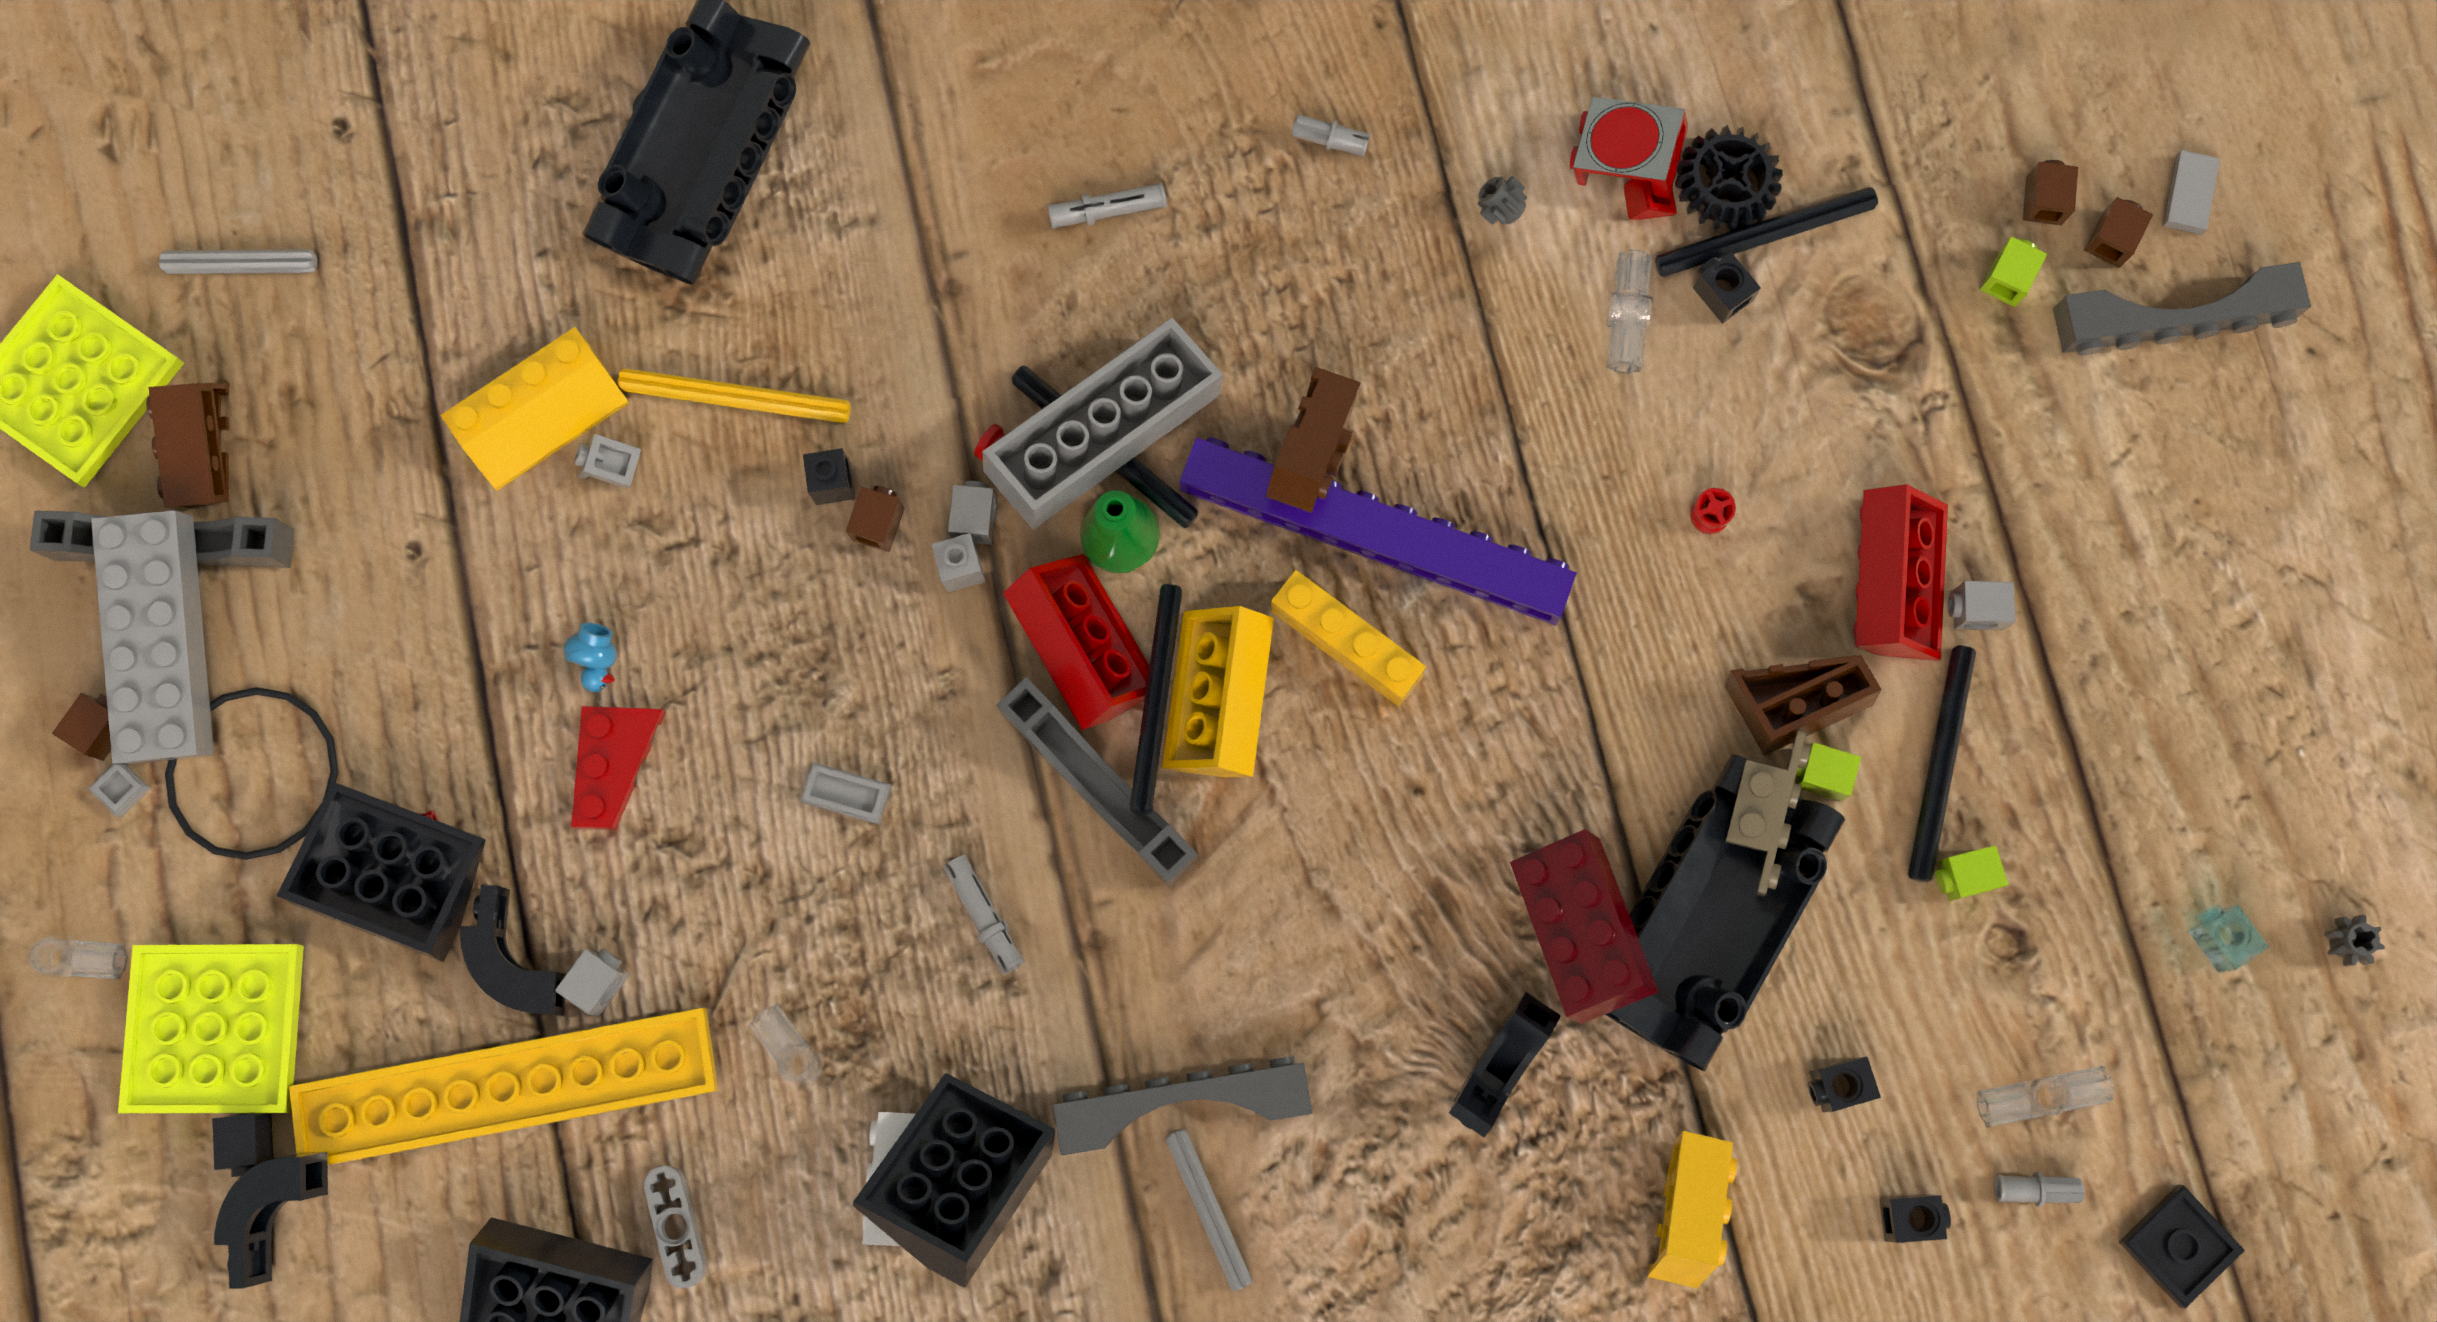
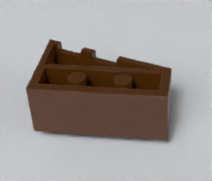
(1315, 442)
(189, 443)
(1800, 697)

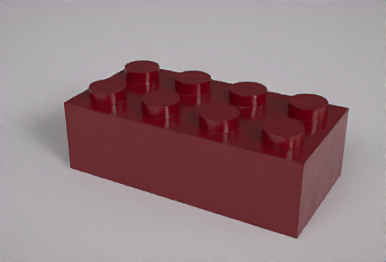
(1583, 927)

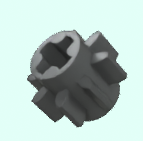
(1502, 200)
(2362, 949)

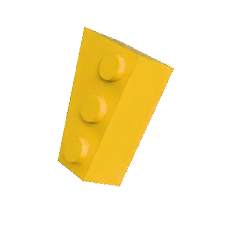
(1694, 1210)

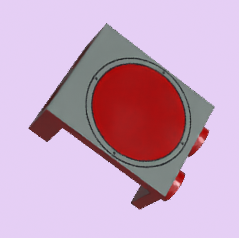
(1630, 142)

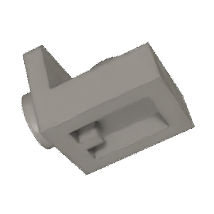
(607, 460)

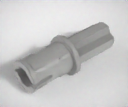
(1331, 135)
(2038, 1189)

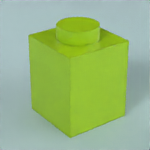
(2013, 271)
(1829, 772)
(1971, 873)

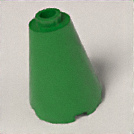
(1119, 532)

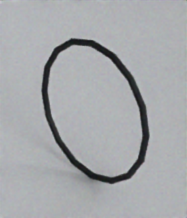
(294, 838)

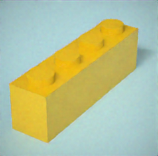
(1347, 638)

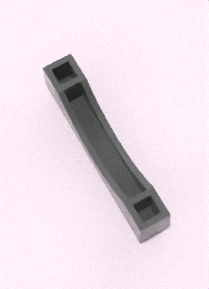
(2102, 319)
(218, 542)
(1096, 781)
(1096, 1121)

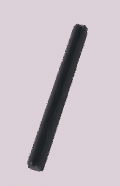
(1766, 231)
(1133, 471)
(1156, 700)
(1942, 764)

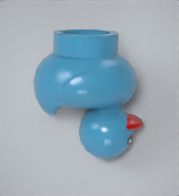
(595, 651)

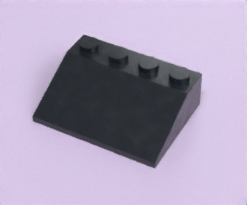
(385, 871)
(956, 1177)
(550, 1277)

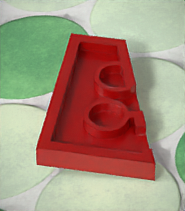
(608, 761)

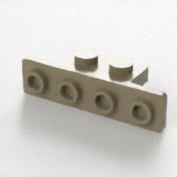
(1762, 808)

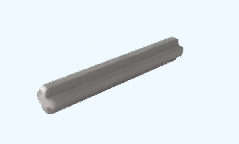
(238, 261)
(1208, 1210)

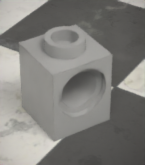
(973, 511)
(958, 562)
(1982, 605)
(593, 981)

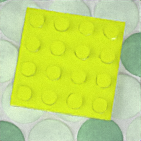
(76, 380)
(211, 1028)

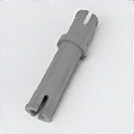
(1107, 205)
(987, 921)

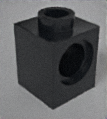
(1721, 302)
(829, 476)
(1861, 1085)
(1896, 1222)

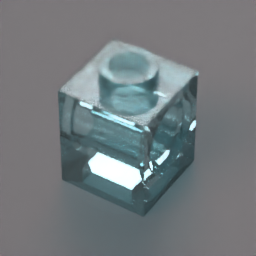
(2245, 941)

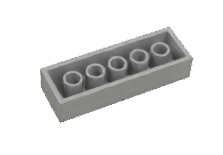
(1102, 423)
(152, 637)

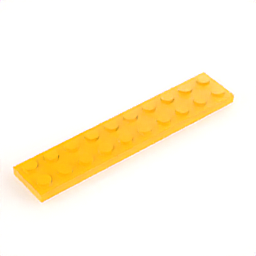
(505, 1088)

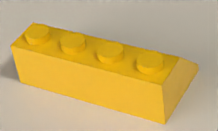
(535, 409)
(1218, 692)

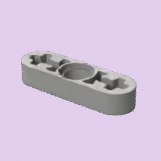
(658, 1218)

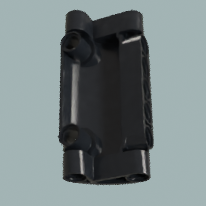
(694, 145)
(1708, 928)

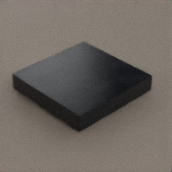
(2181, 1246)

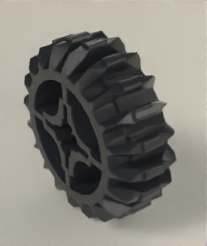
(1714, 154)

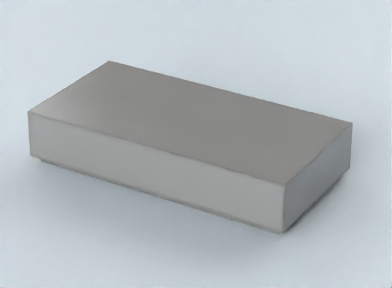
(2191, 192)
(846, 793)

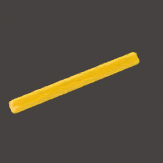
(734, 395)

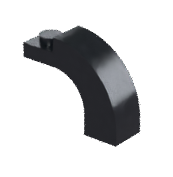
(494, 967)
(1503, 1064)
(251, 1208)

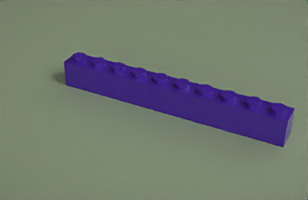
(1385, 534)

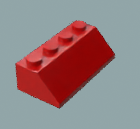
(1901, 573)
(1080, 639)

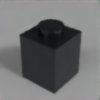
(242, 1142)

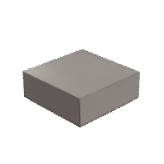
(119, 788)

